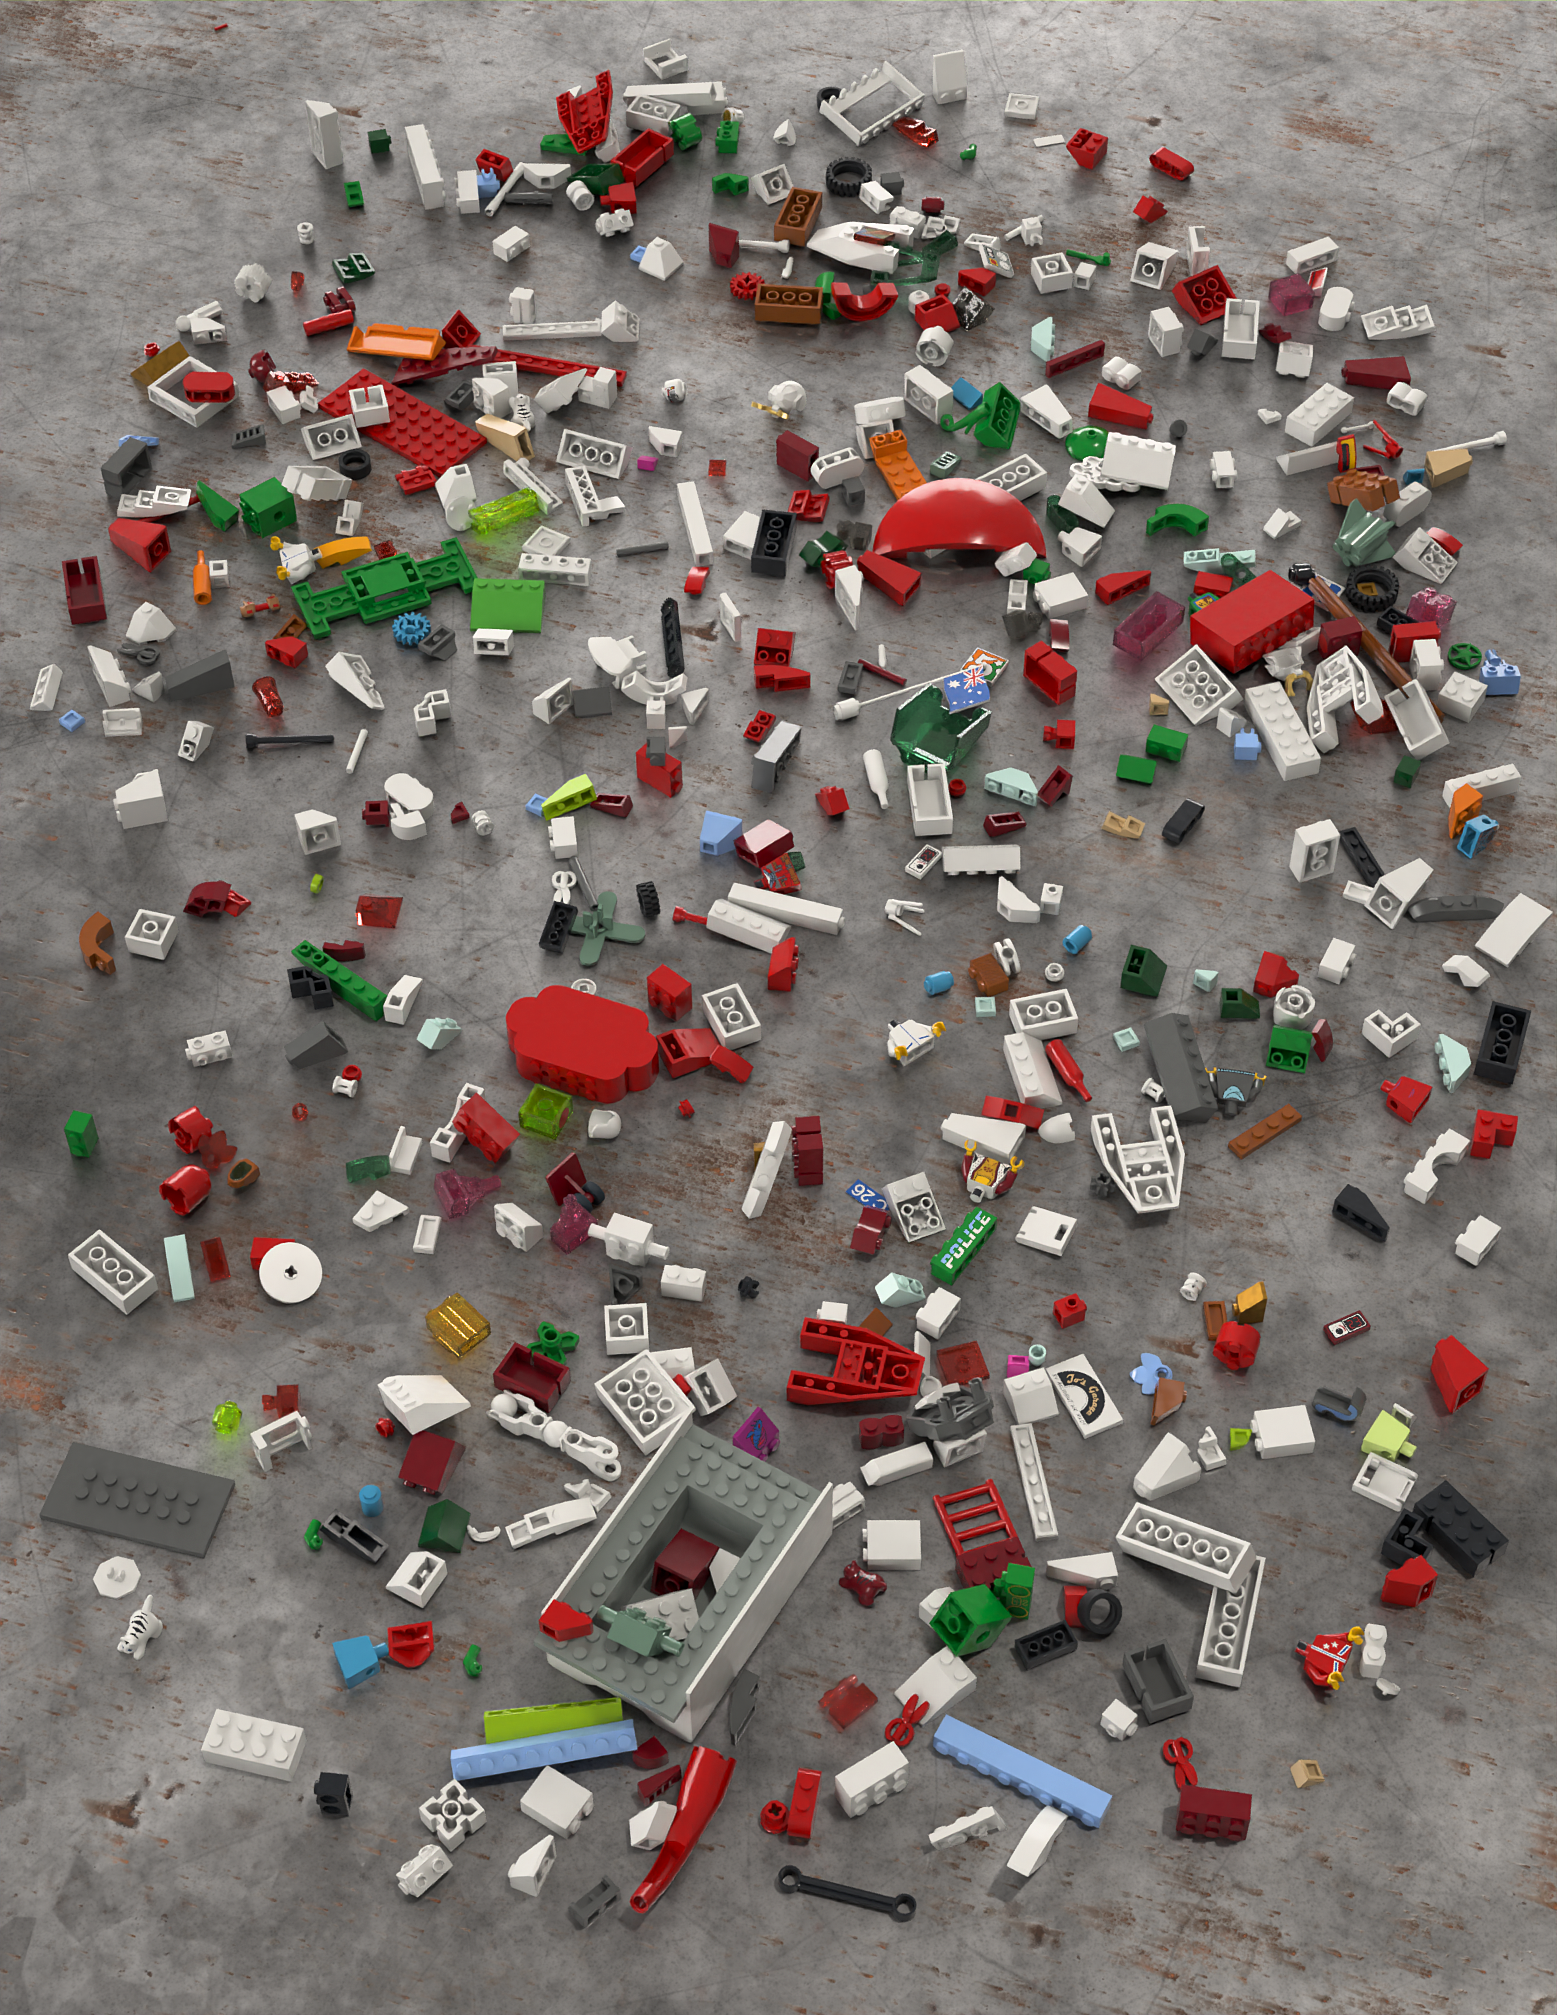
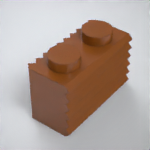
(989, 975)

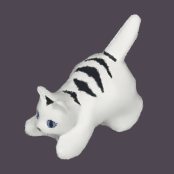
(522, 413)
(142, 1627)

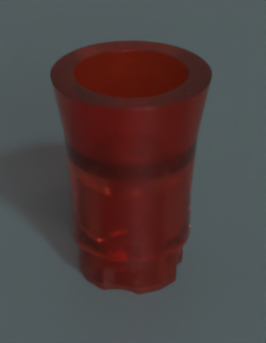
(268, 695)

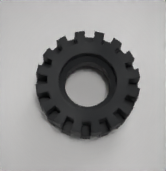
(648, 899)

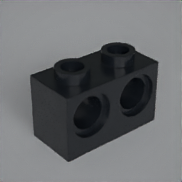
(333, 1793)

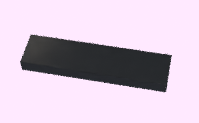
(1361, 856)

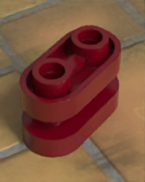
(333, 300)

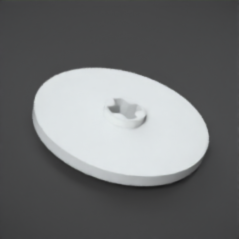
(279, 1284)

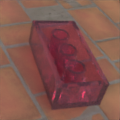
(1148, 625)

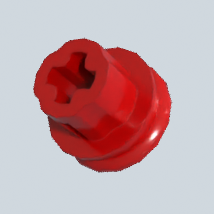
(772, 1823)

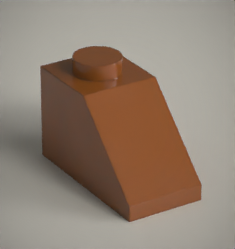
(1167, 1399)

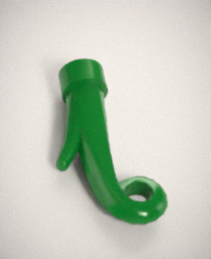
(970, 420)

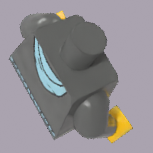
(1234, 1087)

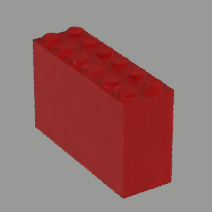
(1252, 621)

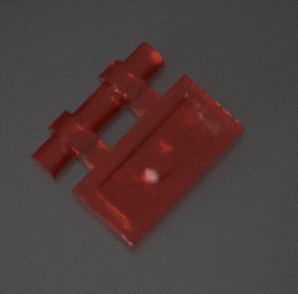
(852, 1705)

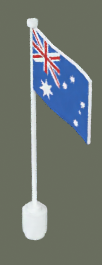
(961, 688)

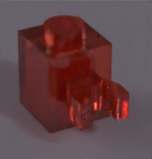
(286, 1402)

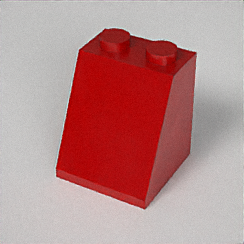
(1457, 1373)

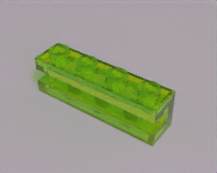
(504, 510)

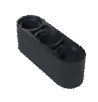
(1183, 820)

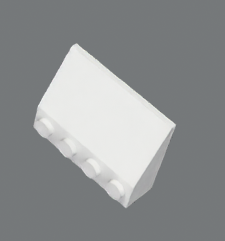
(1138, 460)
(1198, 686)
(421, 1400)
(644, 1400)

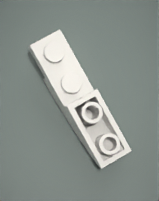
(551, 1519)

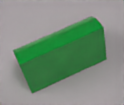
(824, 280)
(1136, 768)

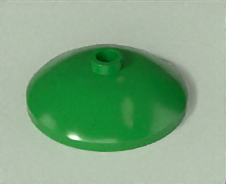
(1087, 442)

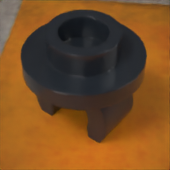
(746, 1287)

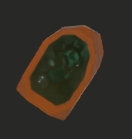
(243, 1173)

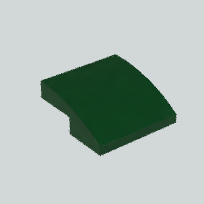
(354, 268)

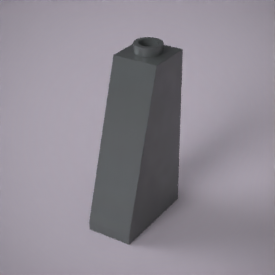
(200, 678)

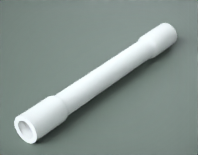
(494, 204)

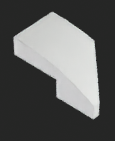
(597, 1495)

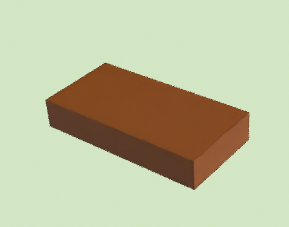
(1215, 1317)

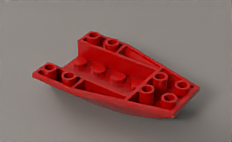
(588, 115)

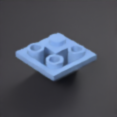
(719, 832)

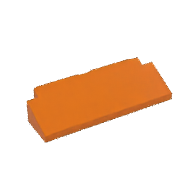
(397, 342)

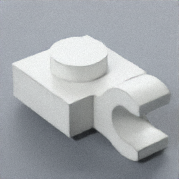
(308, 401)

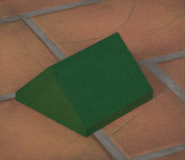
(444, 1527)

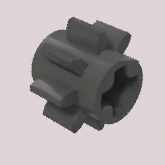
(1102, 1184)

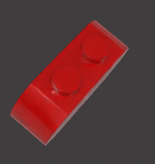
(209, 387)
(804, 1803)

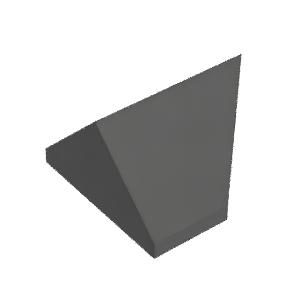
(623, 1284)

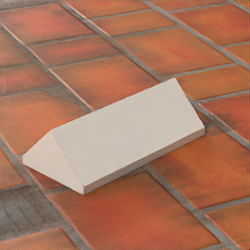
(1308, 458)

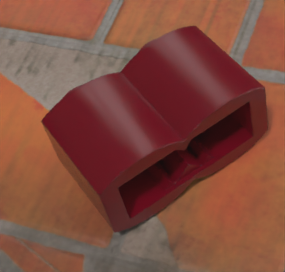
(878, 1432)

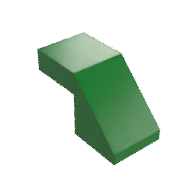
(736, 183)

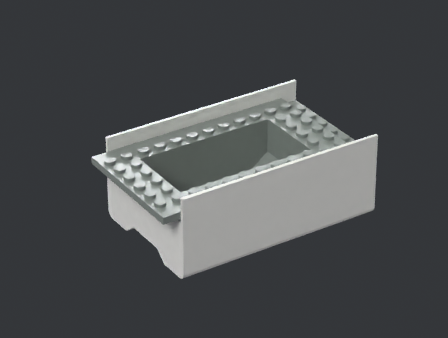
(728, 1501)

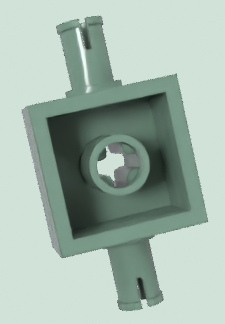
(640, 1632)

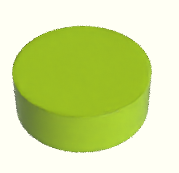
(317, 883)

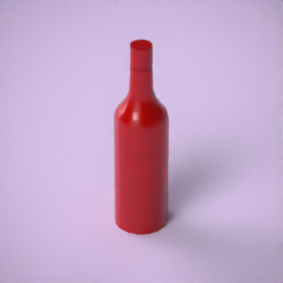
(1067, 1067)

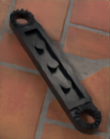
(672, 638)

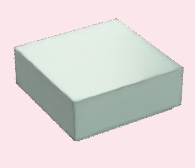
(985, 1006)
(1126, 1039)

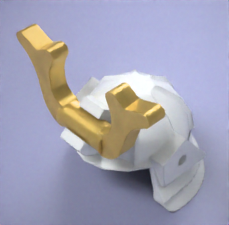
(784, 399)
(1286, 666)

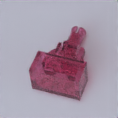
(461, 1192)
(572, 1226)

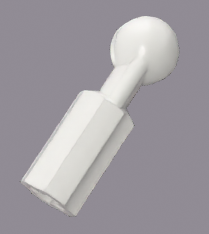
(210, 311)

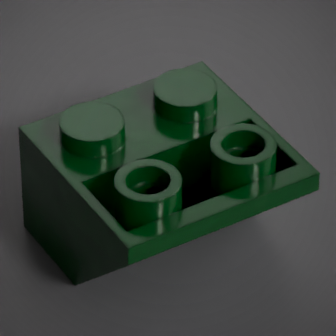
(1143, 971)

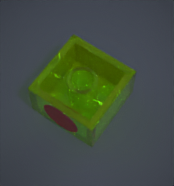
(545, 1111)

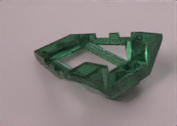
(929, 268)

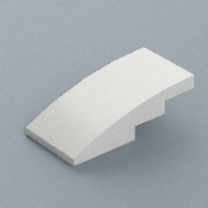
(1398, 323)
(150, 504)
(1513, 929)

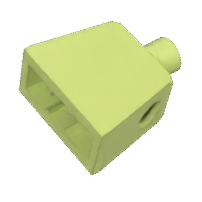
(1388, 1438)

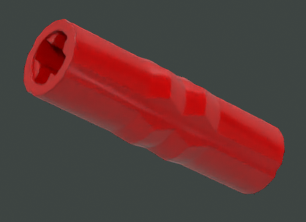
(328, 322)

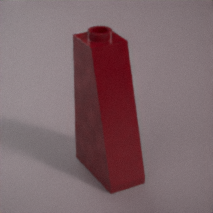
(1376, 372)

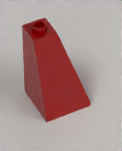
(142, 541)

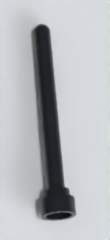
(252, 740)

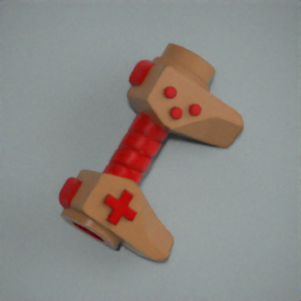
(249, 608)

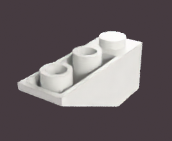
(401, 999)

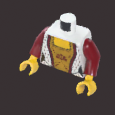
(987, 1176)

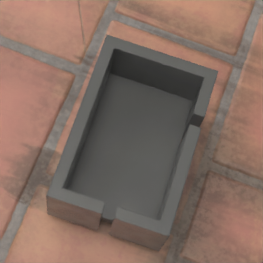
(131, 458)
(1158, 1681)

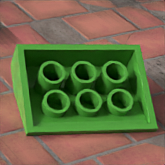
(508, 605)

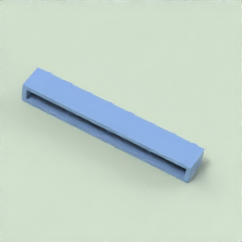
(543, 1750)
(1022, 1771)

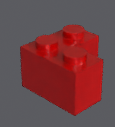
(1491, 1129)

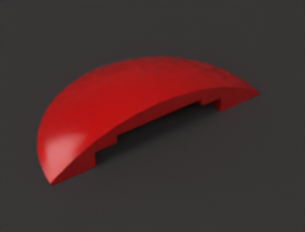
(957, 516)

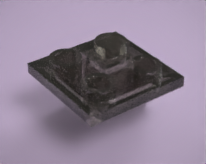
(971, 309)

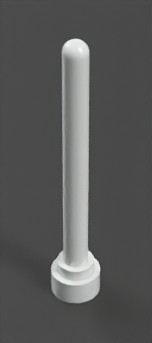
(782, 246)
(1498, 439)

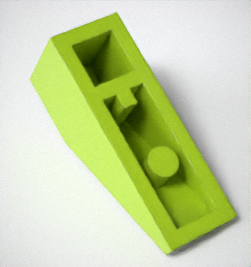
(569, 797)

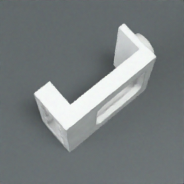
(669, 68)
(1197, 254)
(264, 1448)

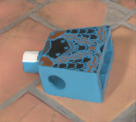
(1477, 835)

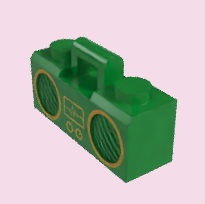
(1016, 1589)

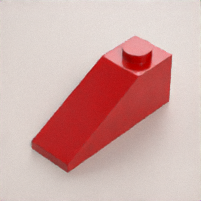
(1119, 585)

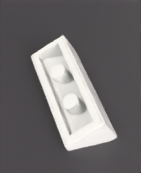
(46, 688)

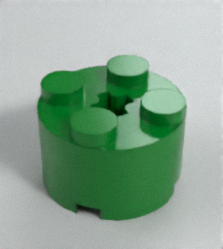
(685, 131)

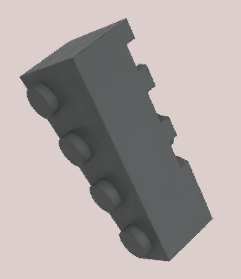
(774, 756)

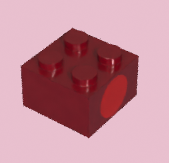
(1338, 634)

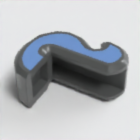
(1339, 1404)

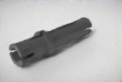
(528, 197)

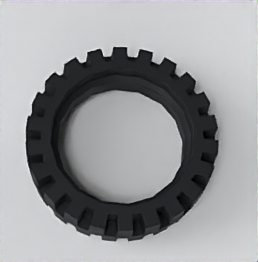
(847, 165)
(1372, 574)

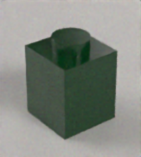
(379, 141)
(1407, 771)

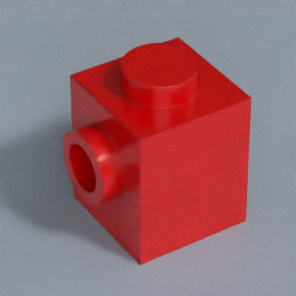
(1069, 1310)

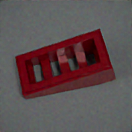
(619, 804)
(997, 825)
(656, 1785)

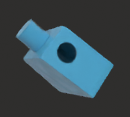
(359, 1659)

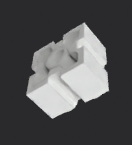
(465, 1815)

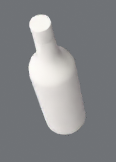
(876, 775)

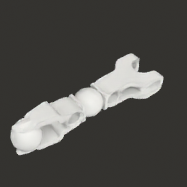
(587, 1450)

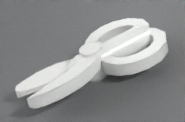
(563, 887)

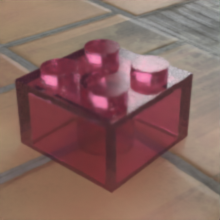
(1291, 294)
(1431, 606)

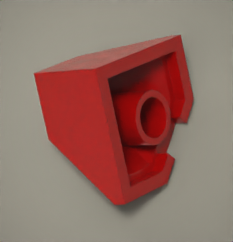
(1274, 975)

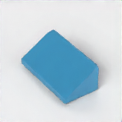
(966, 394)

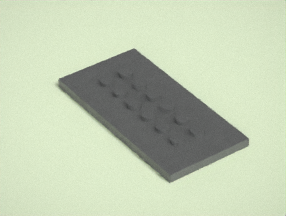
(138, 1499)

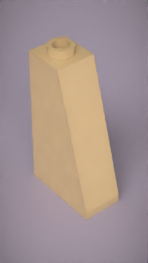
(506, 436)

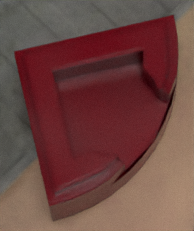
(459, 813)

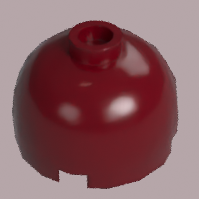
(260, 365)

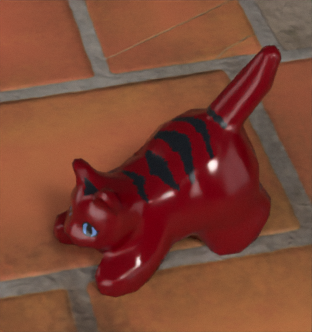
(863, 1582)

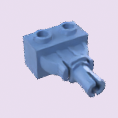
(1499, 676)

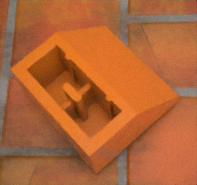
(1464, 807)

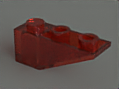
(293, 381)

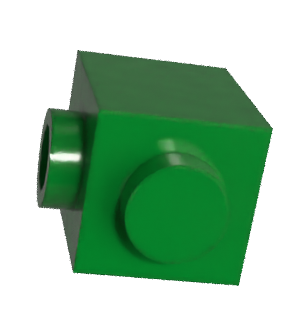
(1037, 572)

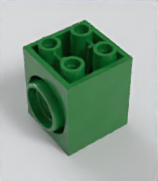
(268, 507)
(970, 1620)

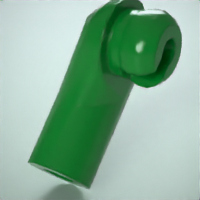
(969, 153)
(311, 1536)
(470, 1662)

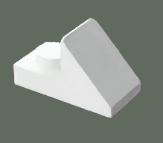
(1281, 523)

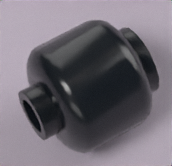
(1301, 574)

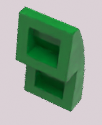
(353, 193)

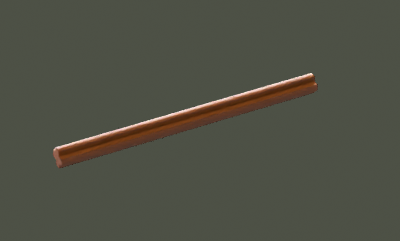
(1368, 641)

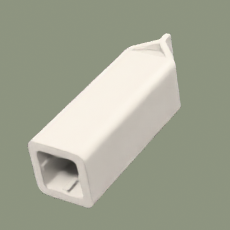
(897, 1465)

